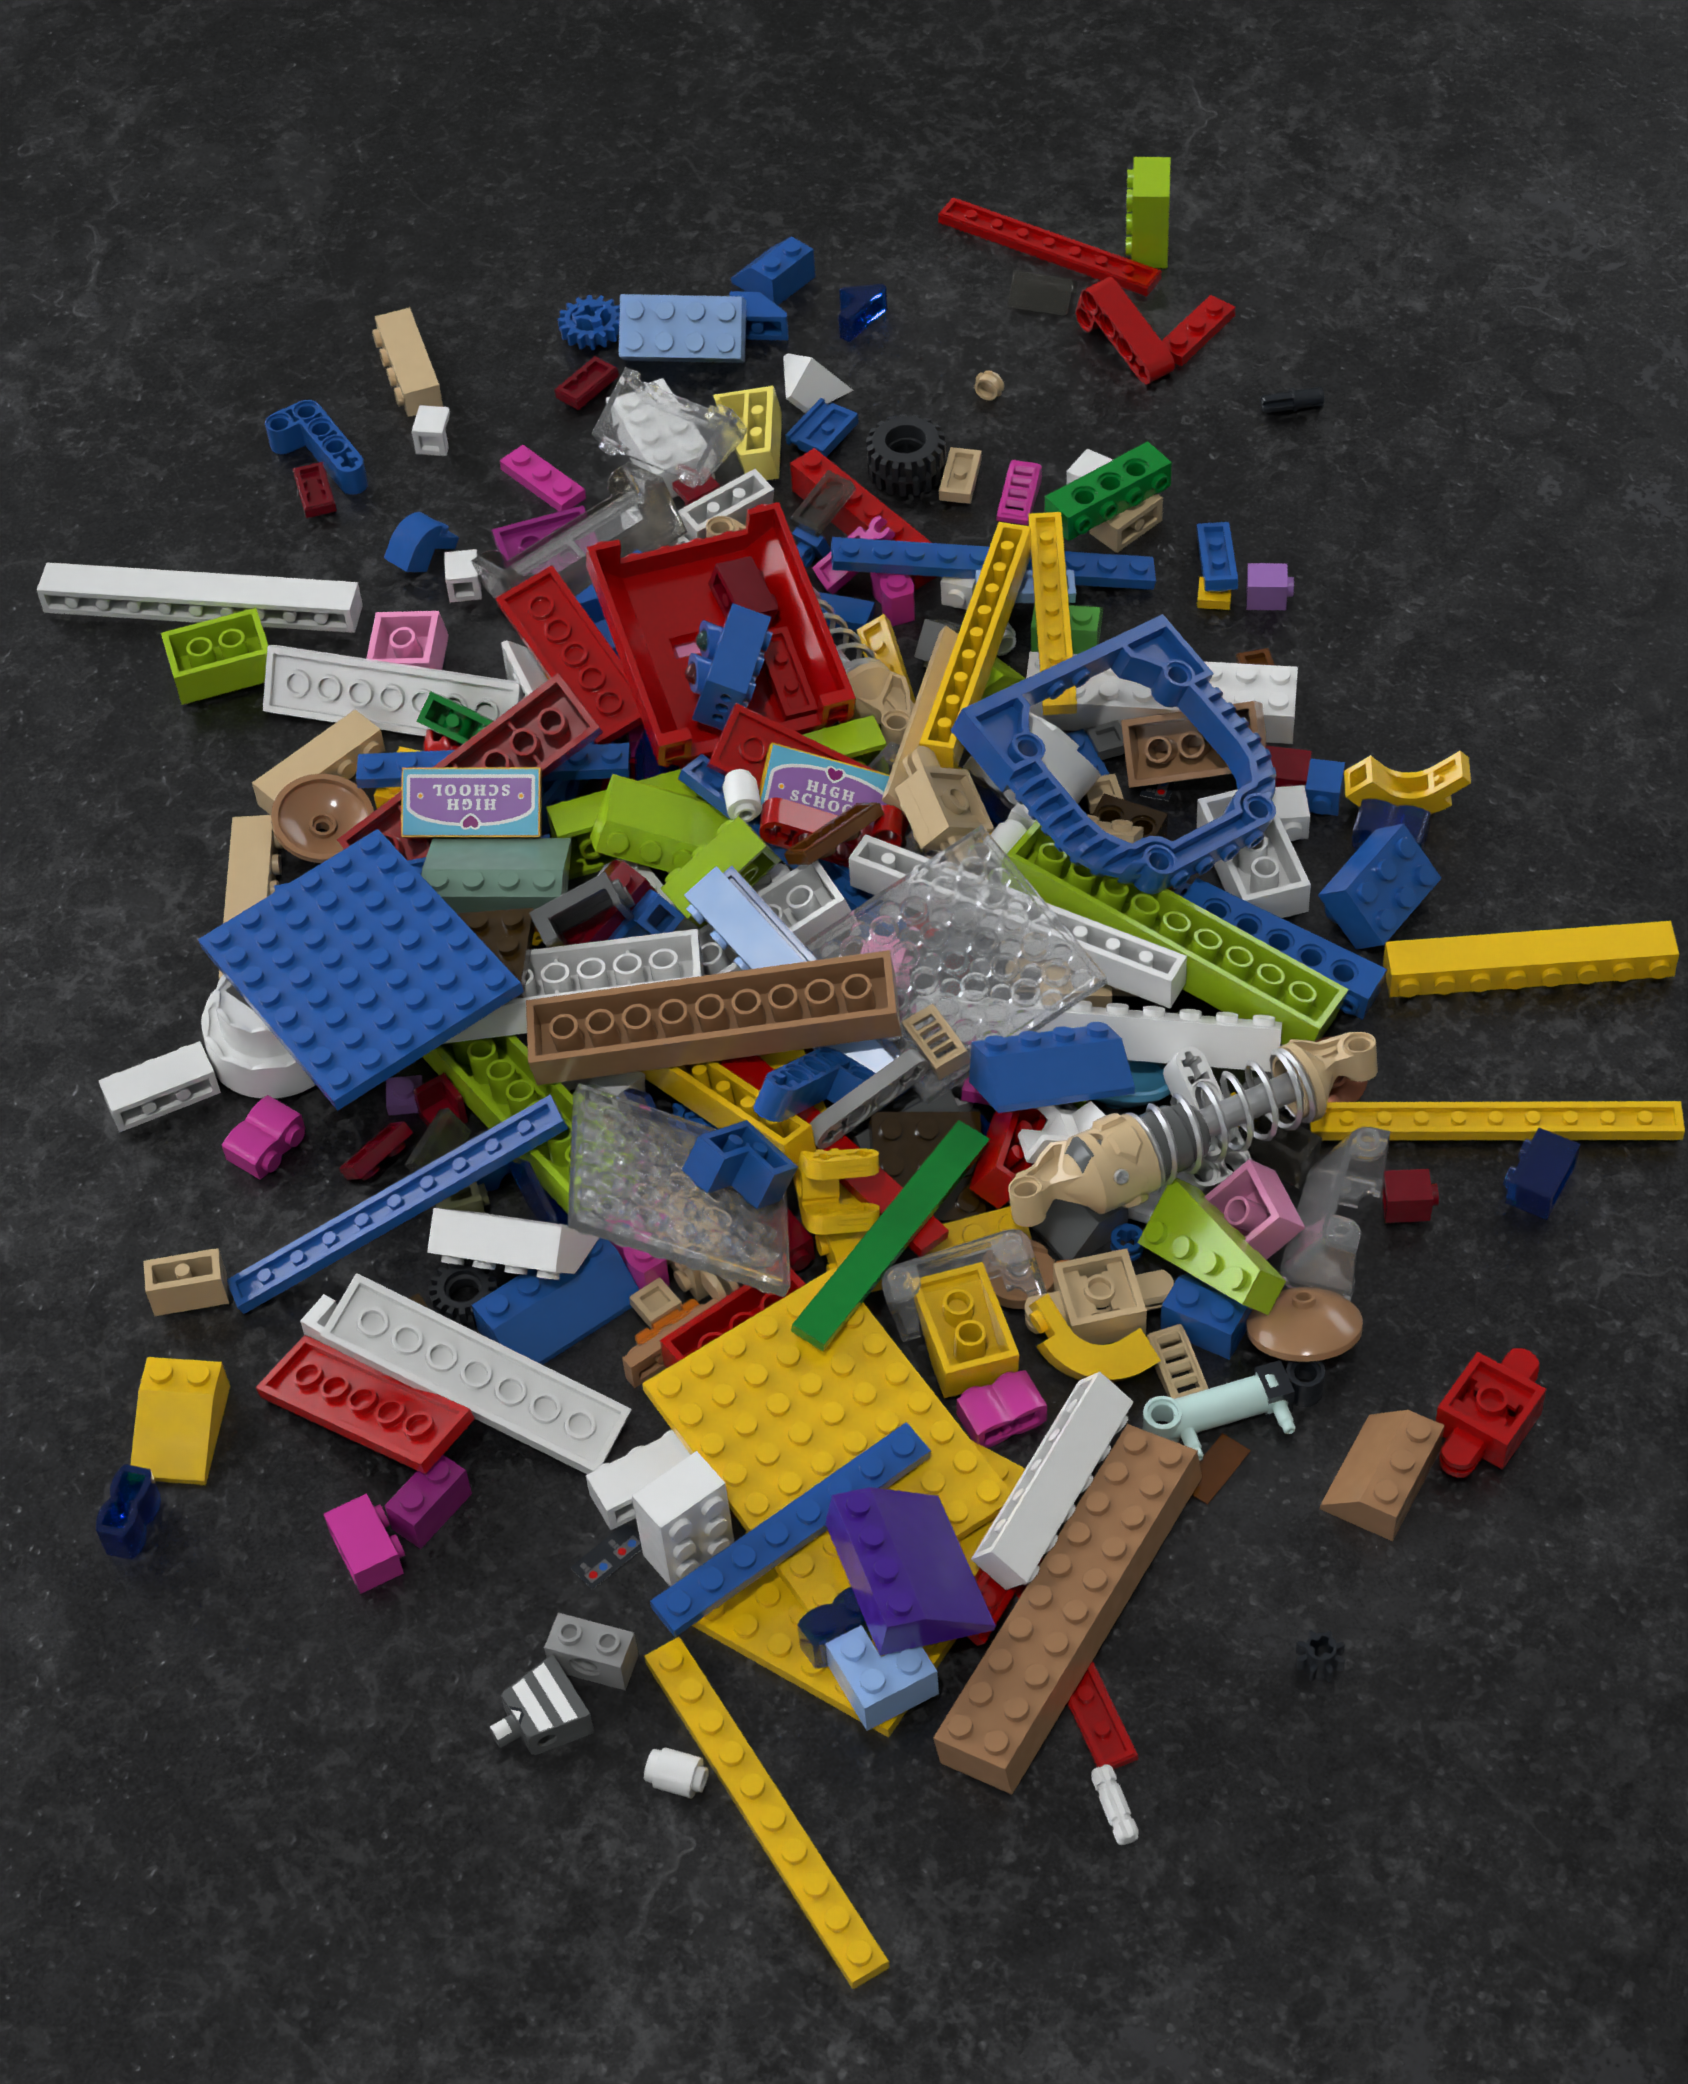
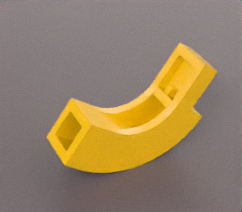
(1424, 789)
(1082, 1359)

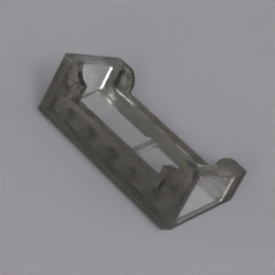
(635, 513)

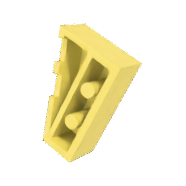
(763, 418)

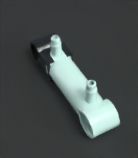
(1267, 1392)

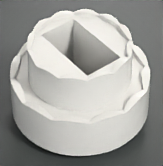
(1061, 759)
(245, 1050)

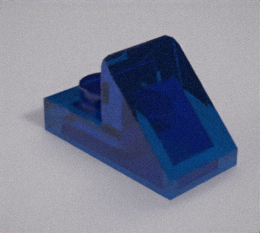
(860, 308)

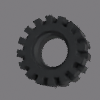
(453, 1279)

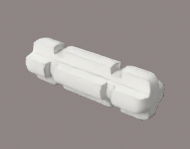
(1114, 1805)

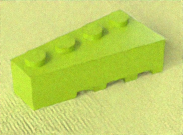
(1203, 1243)

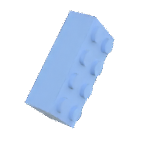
(682, 328)

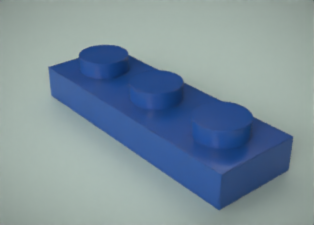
(1217, 556)

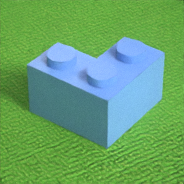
(878, 1684)

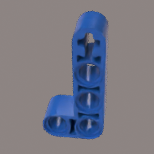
(311, 427)
(807, 1082)

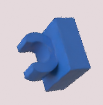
(810, 546)

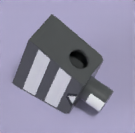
(542, 1710)

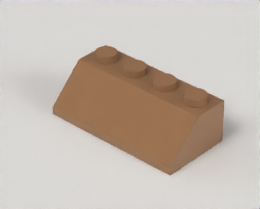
(1173, 750)

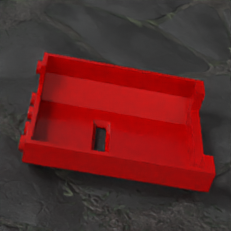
(664, 595)

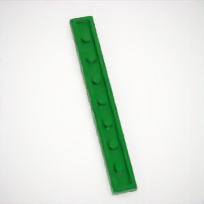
(889, 1236)

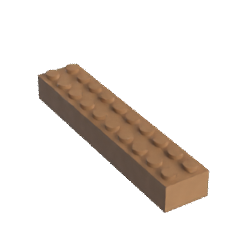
(712, 1017)
(1068, 1609)

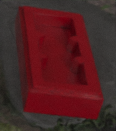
(586, 382)
(314, 489)

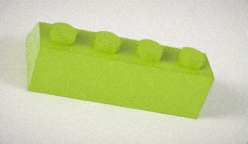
(652, 824)

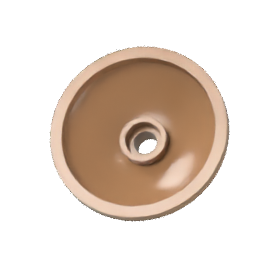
(317, 804)
(1306, 1325)

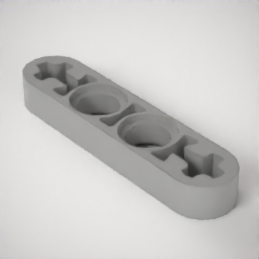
(868, 1098)

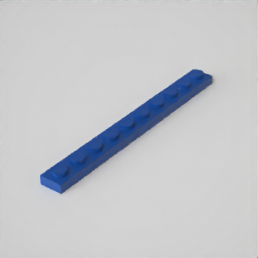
(964, 560)
(396, 1204)

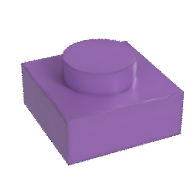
(400, 1094)

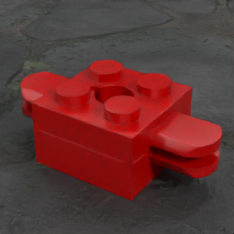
(1489, 1411)

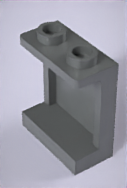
(579, 906)

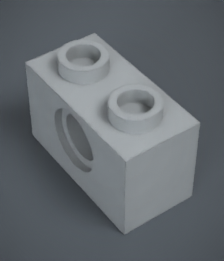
(593, 1650)

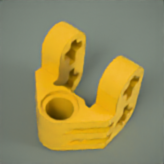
(819, 1190)

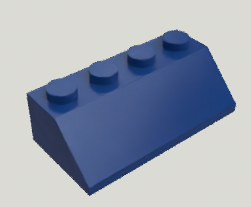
(1050, 1067)
(551, 1315)

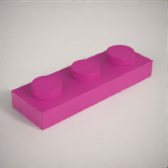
(542, 479)

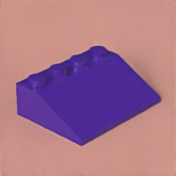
(906, 1568)

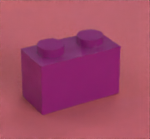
(428, 1501)

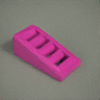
(1025, 475)

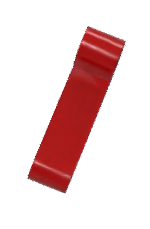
(1111, 309)
(789, 822)

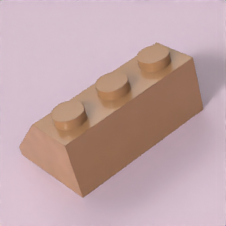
(1384, 1471)

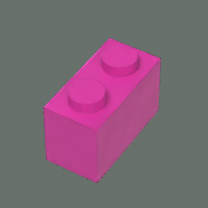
(364, 1543)

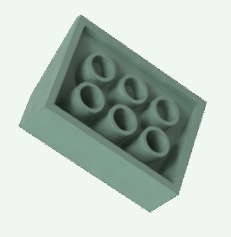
(498, 872)

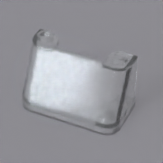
(667, 430)
(1328, 1246)
(1002, 1253)

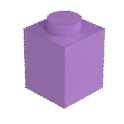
(1268, 586)

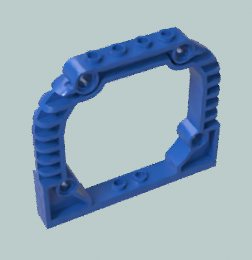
(1162, 660)

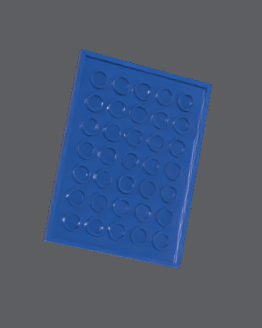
(359, 968)

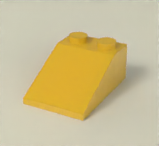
(964, 1329)
(179, 1418)

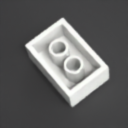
(683, 1518)

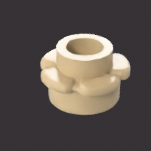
(988, 385)

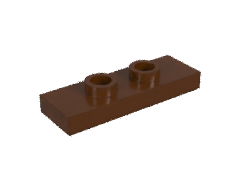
(841, 829)

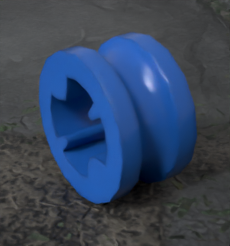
(1126, 1233)

